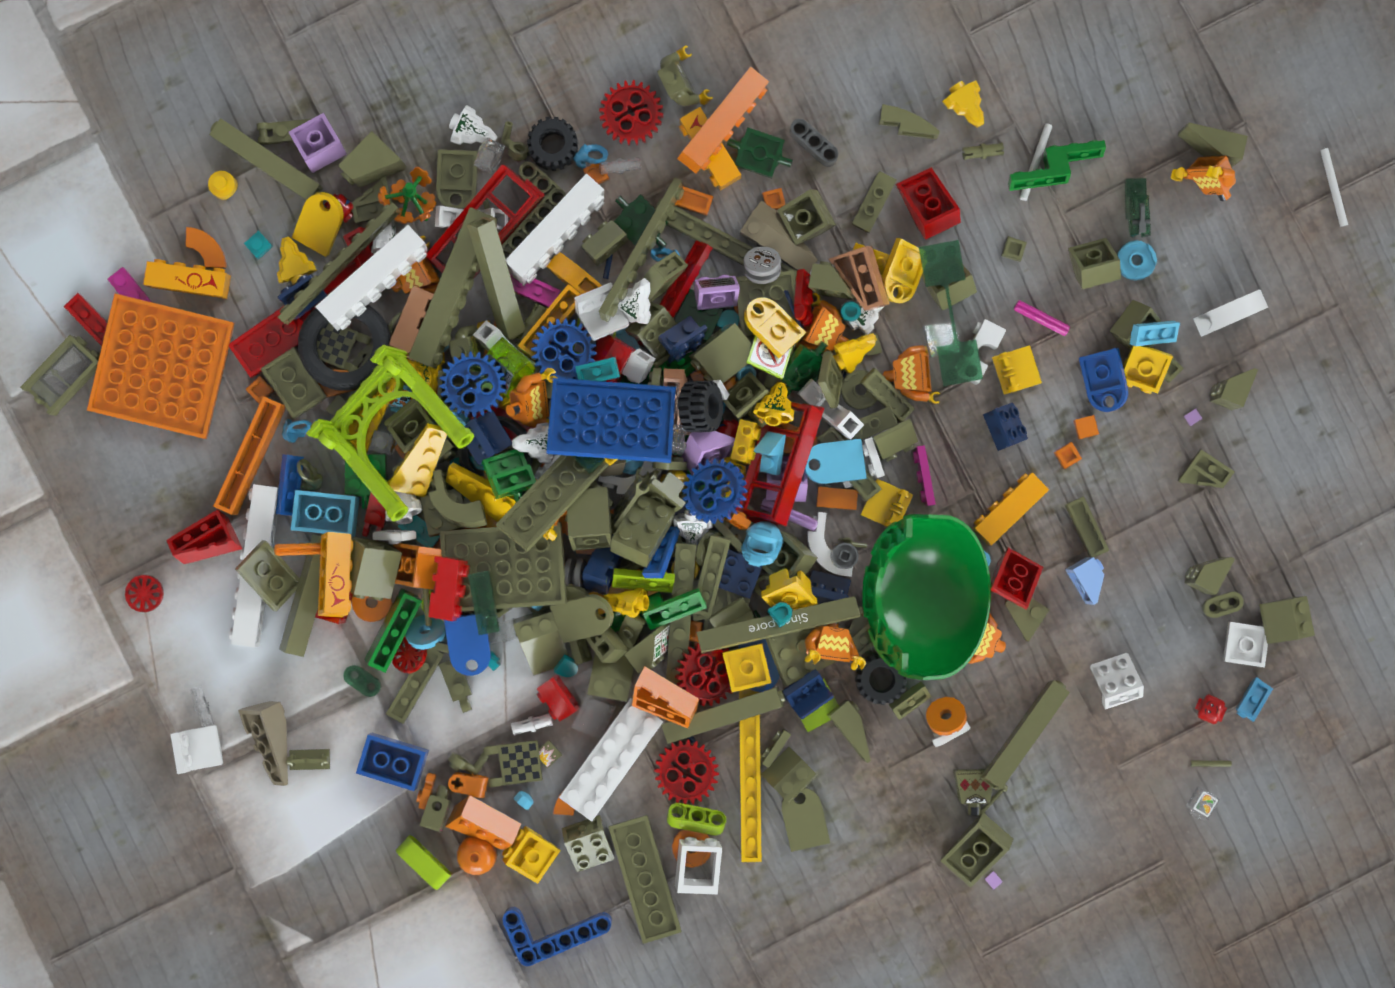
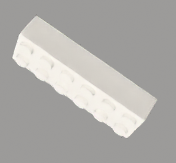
(555, 230)
(372, 278)
(610, 760)

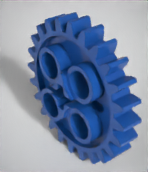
(573, 335)
(483, 400)
(706, 476)

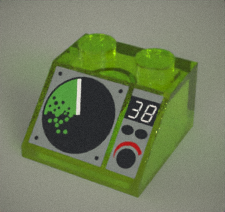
(512, 364)

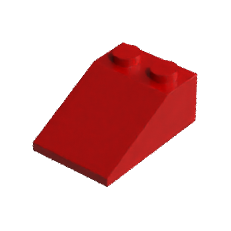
(929, 203)
(1016, 578)
(558, 698)

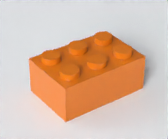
(417, 566)

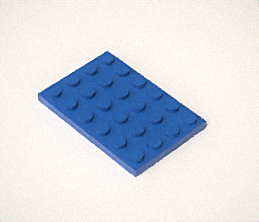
(611, 420)

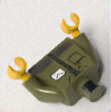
(676, 81)

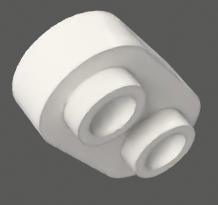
(939, 740)

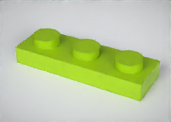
(634, 579)

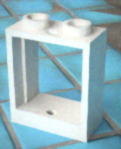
(698, 886)

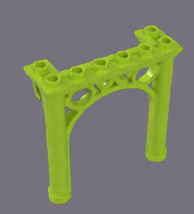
(336, 432)

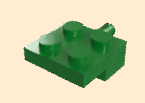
(509, 474)
(353, 483)

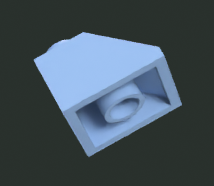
(1087, 578)

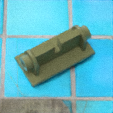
(309, 759)

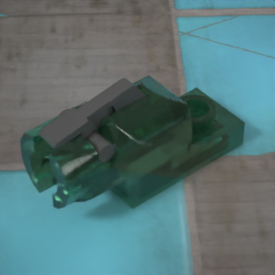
(1137, 207)

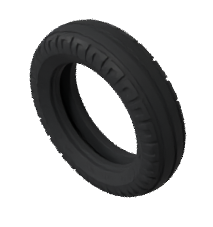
(314, 366)

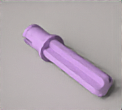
(795, 517)

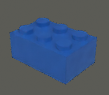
(392, 761)

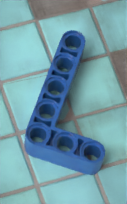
(553, 939)

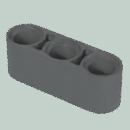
(810, 133)

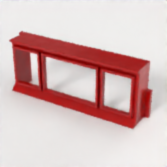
(486, 192)
(794, 470)

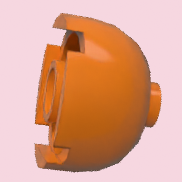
(476, 855)

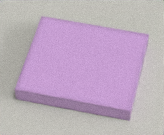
(1192, 417)
(993, 880)

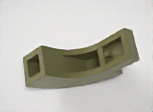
(463, 515)

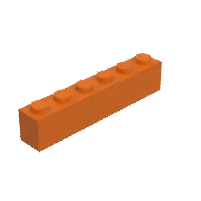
(722, 121)
(249, 456)

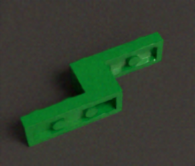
(1056, 165)
(664, 612)

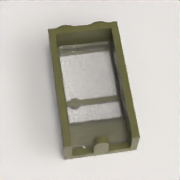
(62, 374)

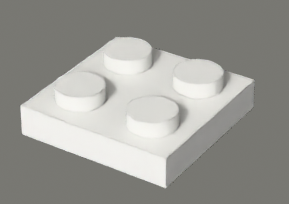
(1245, 644)

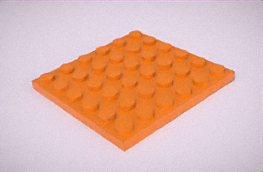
(160, 366)

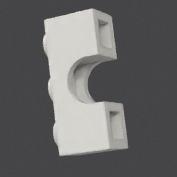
(987, 335)

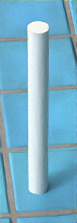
(1037, 156)
(1334, 187)

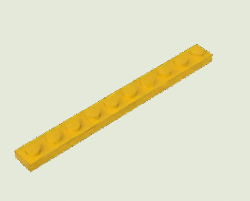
(750, 786)

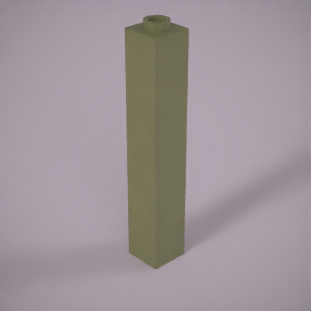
(264, 159)
(496, 277)
(303, 607)
(726, 714)
(1025, 734)

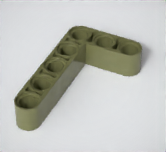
(547, 203)

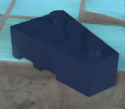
(600, 569)

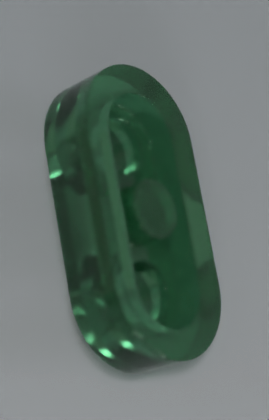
(362, 681)

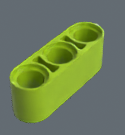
(706, 816)
(423, 862)

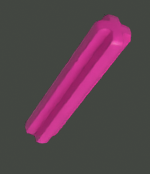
(1041, 318)

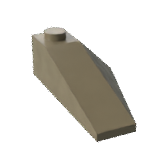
(768, 230)
(269, 731)

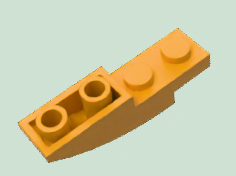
(572, 274)

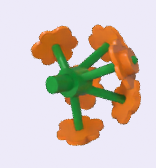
(406, 193)

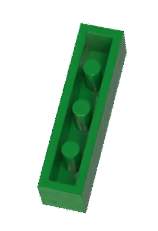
(393, 630)

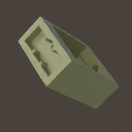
(664, 274)

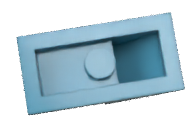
(772, 451)

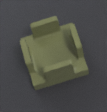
(667, 491)

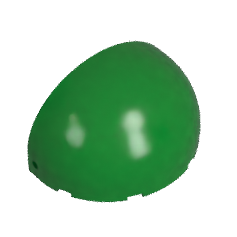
(927, 595)

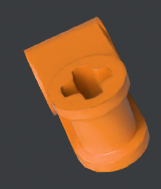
(472, 784)

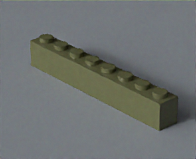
(448, 297)

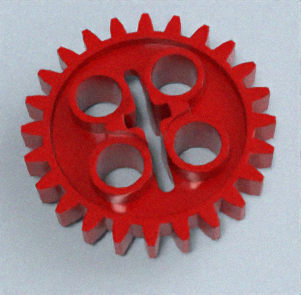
(623, 97)
(691, 666)
(676, 787)

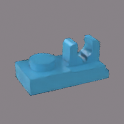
(1253, 699)

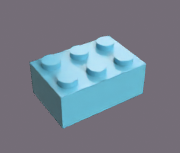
(324, 513)

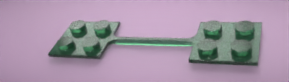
(942, 266)

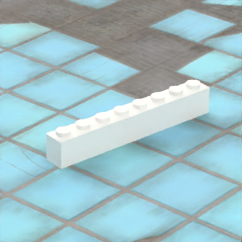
(250, 606)

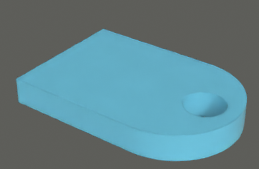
(837, 462)

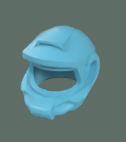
(764, 537)

